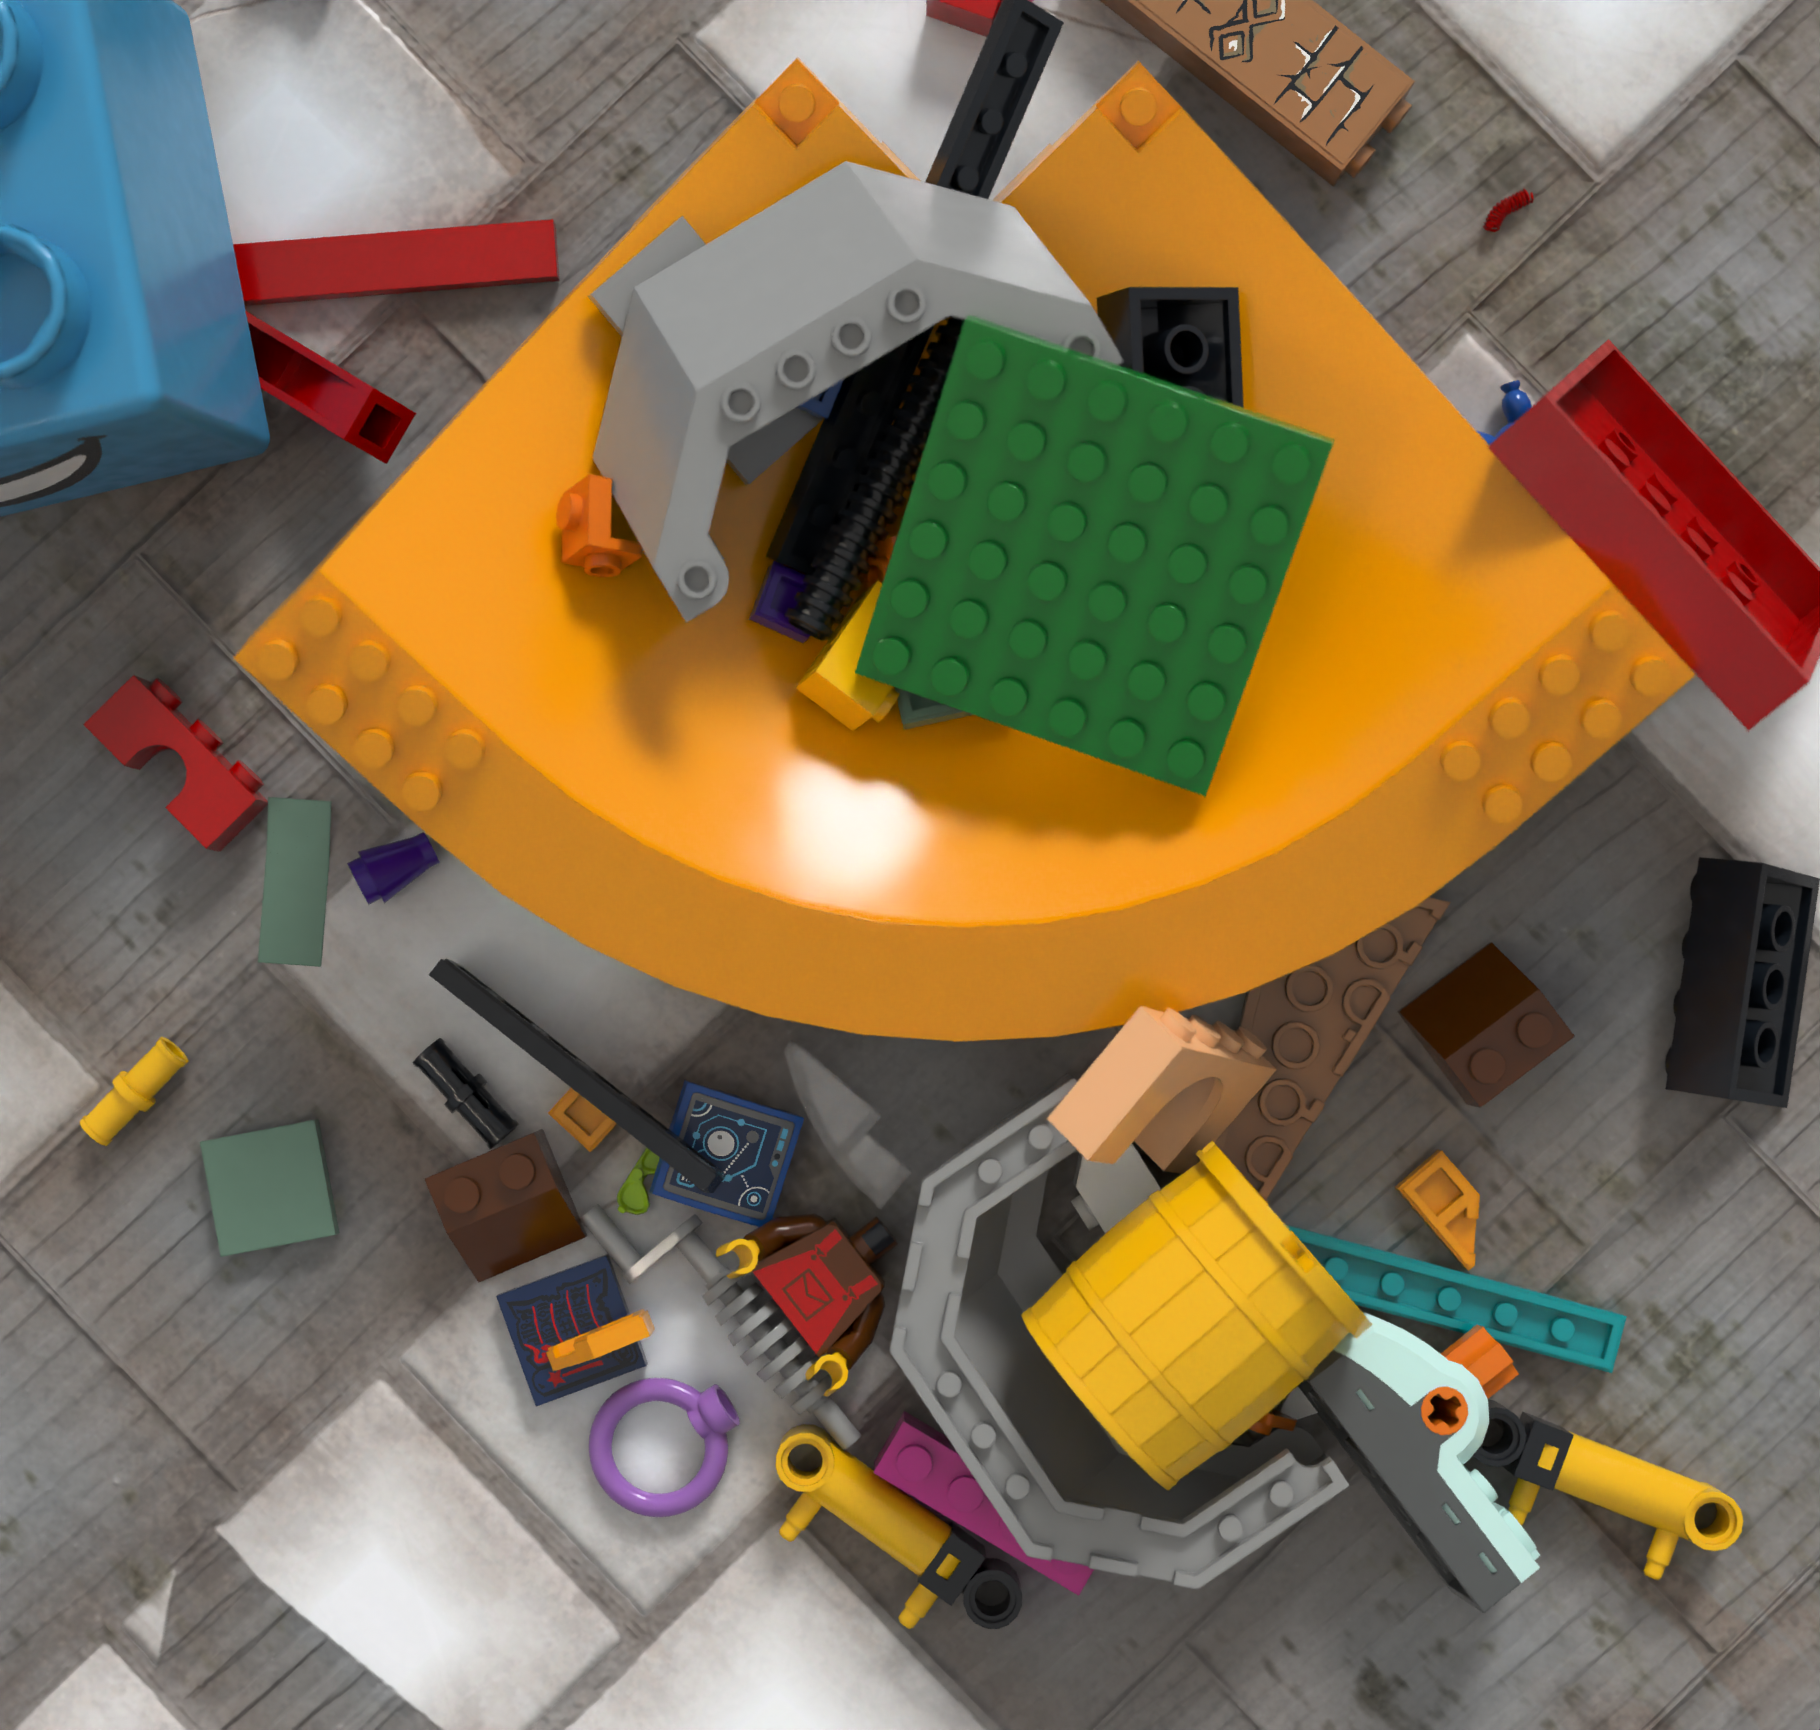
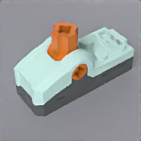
(1410, 1429)

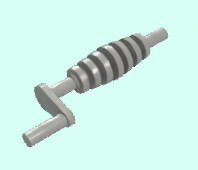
(740, 1305)

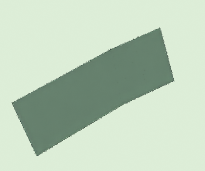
(295, 882)

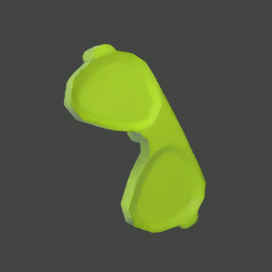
(633, 1194)

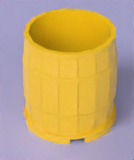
(1191, 1319)

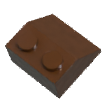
(1485, 1025)
(506, 1206)

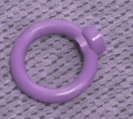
(709, 1414)

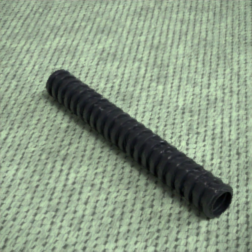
(877, 495)

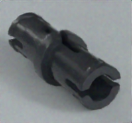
(465, 1093)

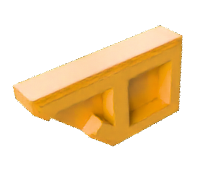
(1445, 1204)
(601, 1340)

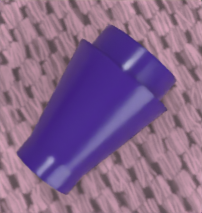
(392, 866)

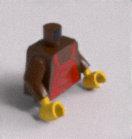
(820, 1283)

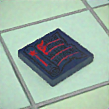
(561, 1309)

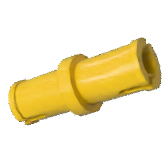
(133, 1091)

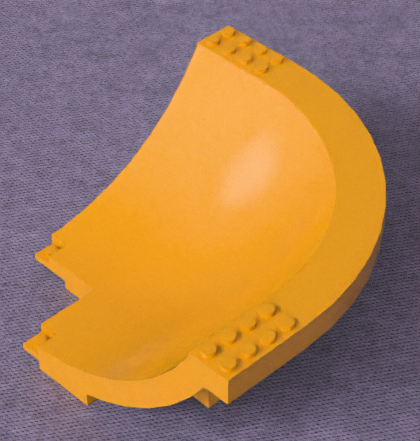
(957, 877)

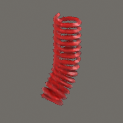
(1505, 209)

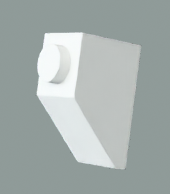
(1111, 1190)

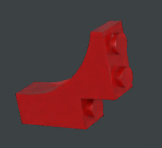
(327, 392)

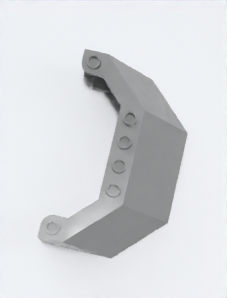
(787, 314)
(1020, 1425)

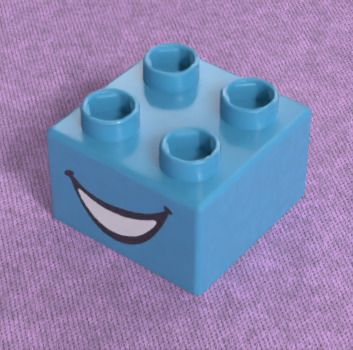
(114, 258)

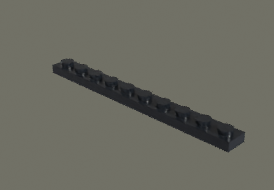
(965, 163)

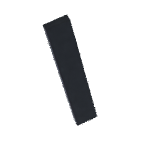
(578, 1075)

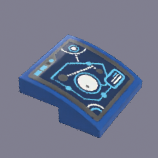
(741, 1139)

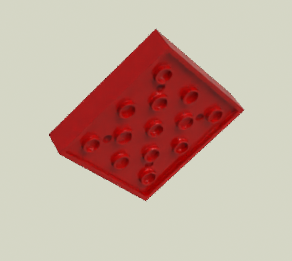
(1672, 531)

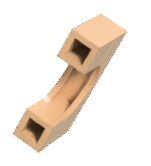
(1165, 1087)

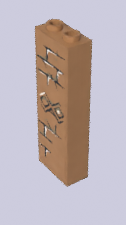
(1285, 71)

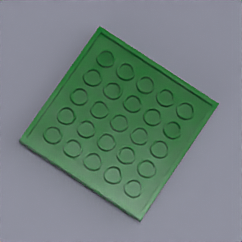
(1091, 554)

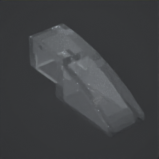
(843, 1125)

